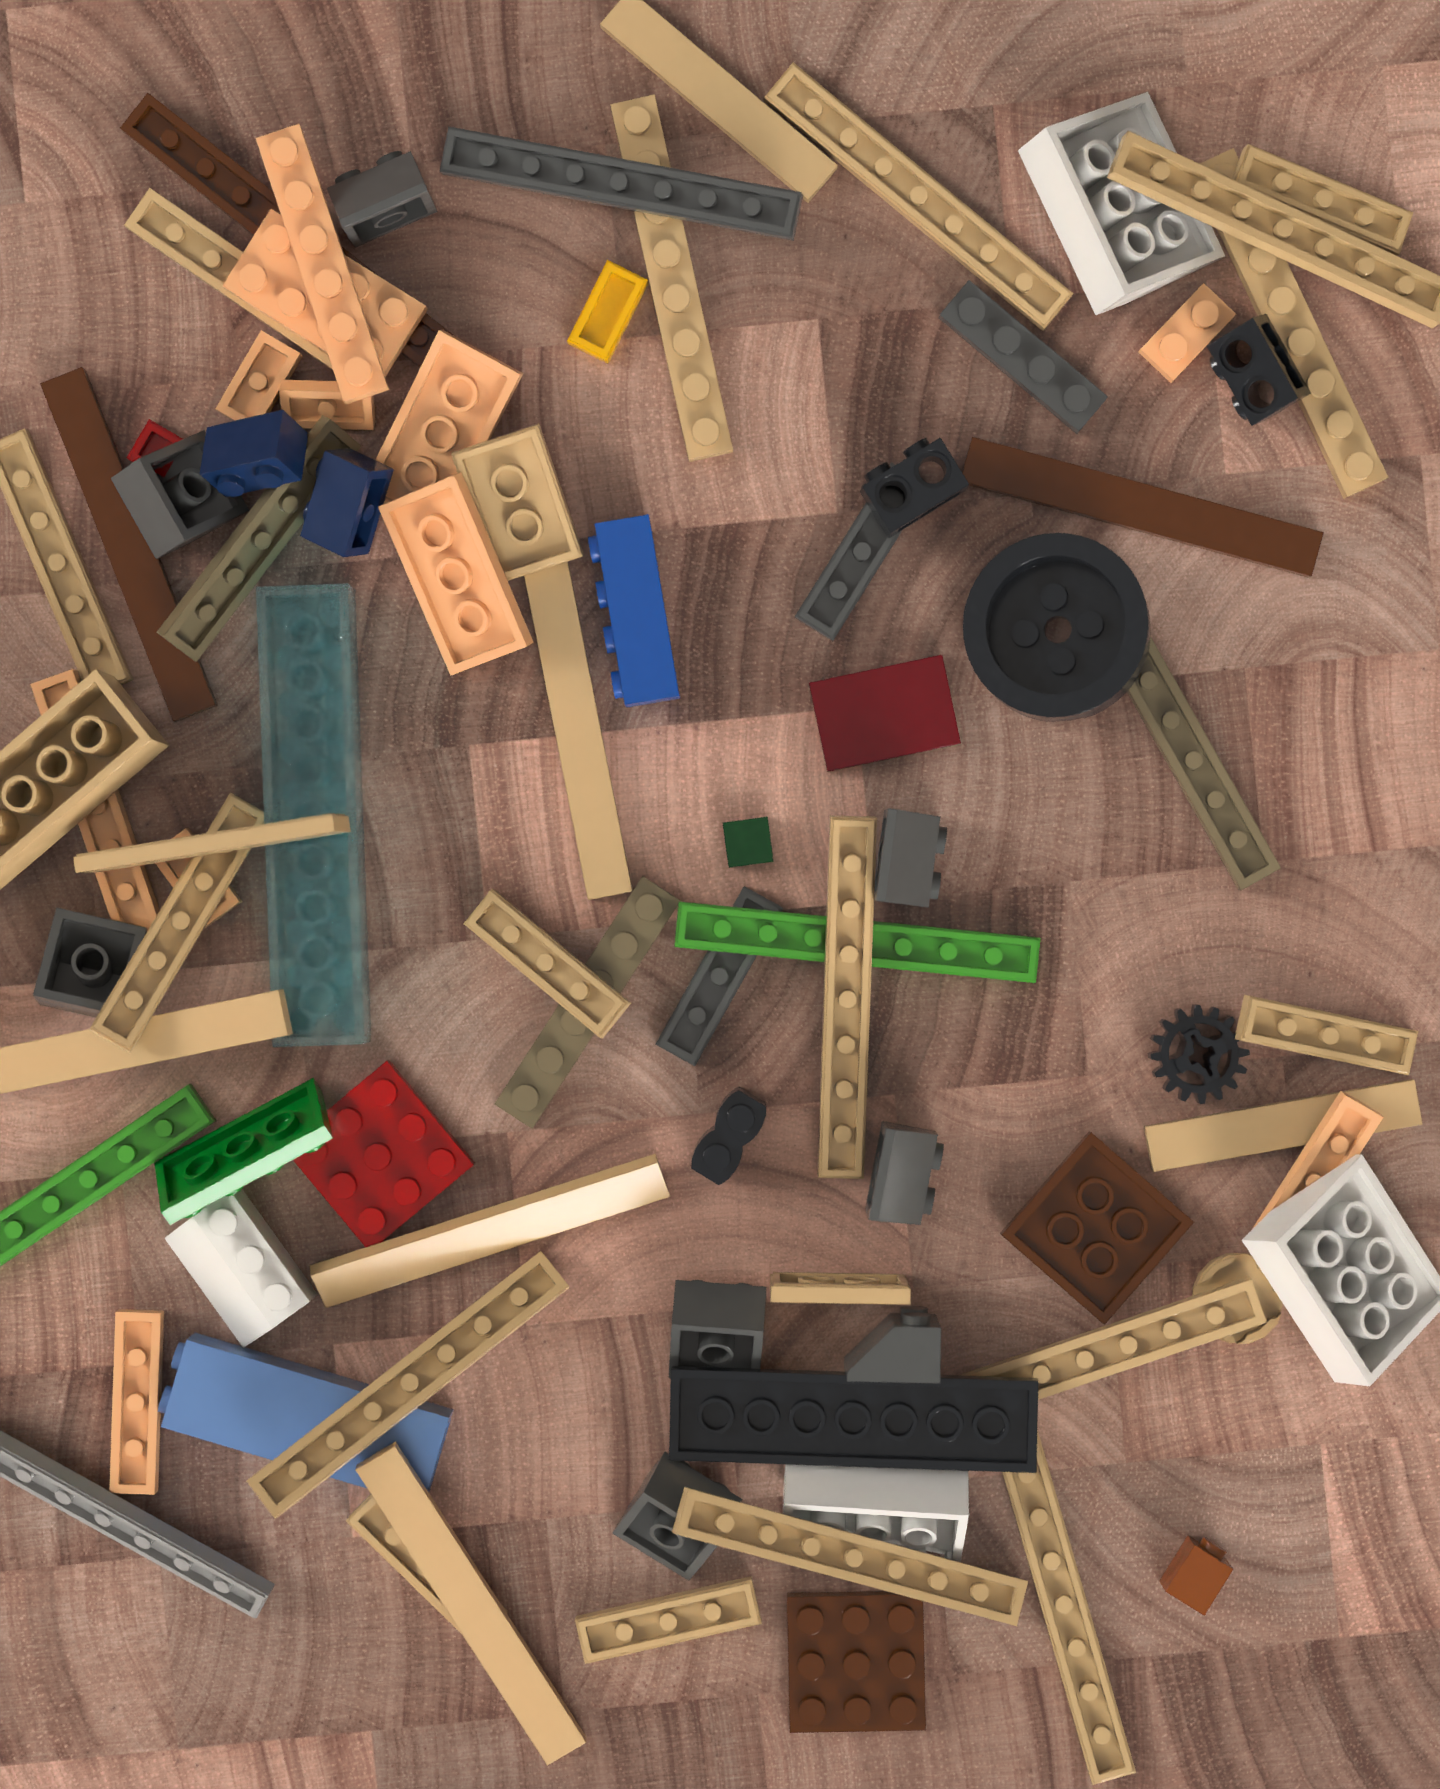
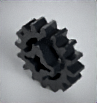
(1180, 1062)

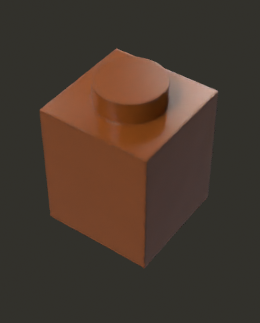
(1197, 1573)

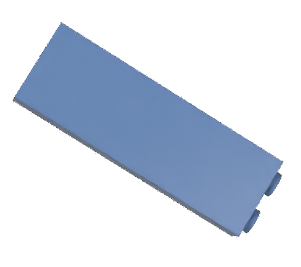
(272, 1402)

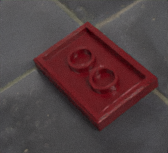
(884, 713)

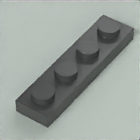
(1022, 357)

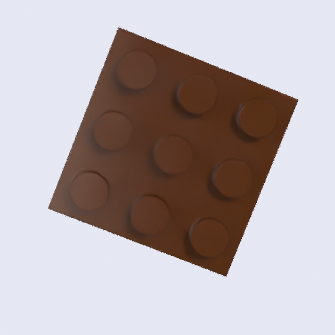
(1096, 1227)
(855, 1662)

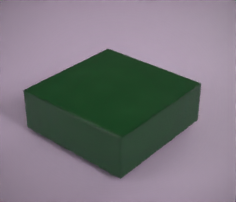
(748, 842)

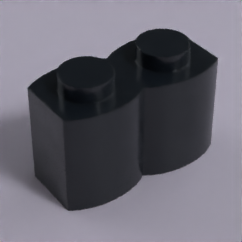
(721, 1146)

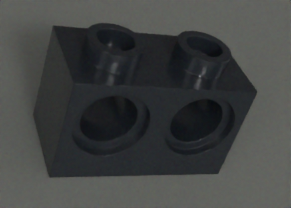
(1268, 363)
(920, 496)

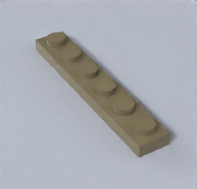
(249, 551)
(1200, 773)
(564, 1035)

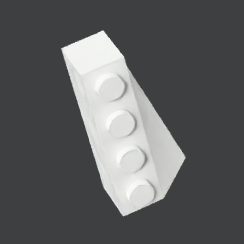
(888, 1504)

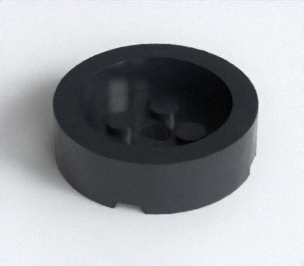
(1045, 581)

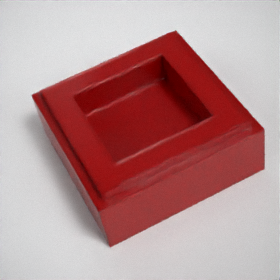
(150, 440)

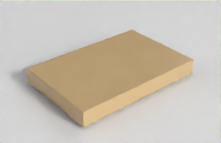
(520, 501)
(839, 1288)

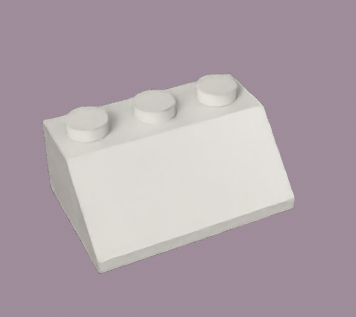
(241, 1266)

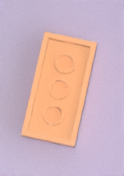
(272, 284)
(447, 409)
(456, 574)

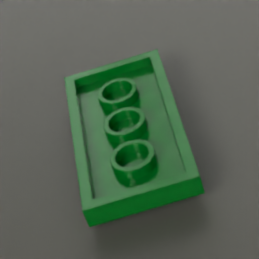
(242, 1151)

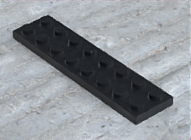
(837, 1422)

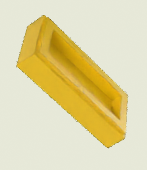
(607, 311)

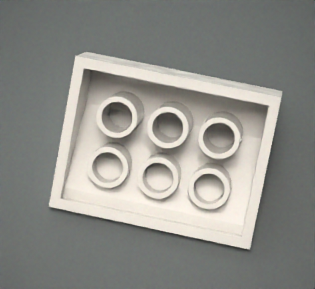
(1113, 235)
(1348, 1271)

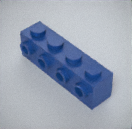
(636, 611)

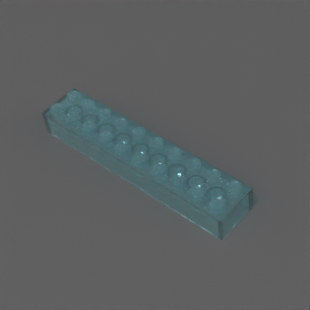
(311, 771)

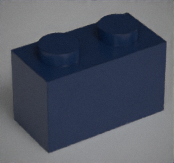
(254, 453)
(346, 502)

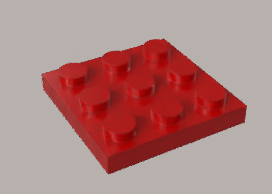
(383, 1156)

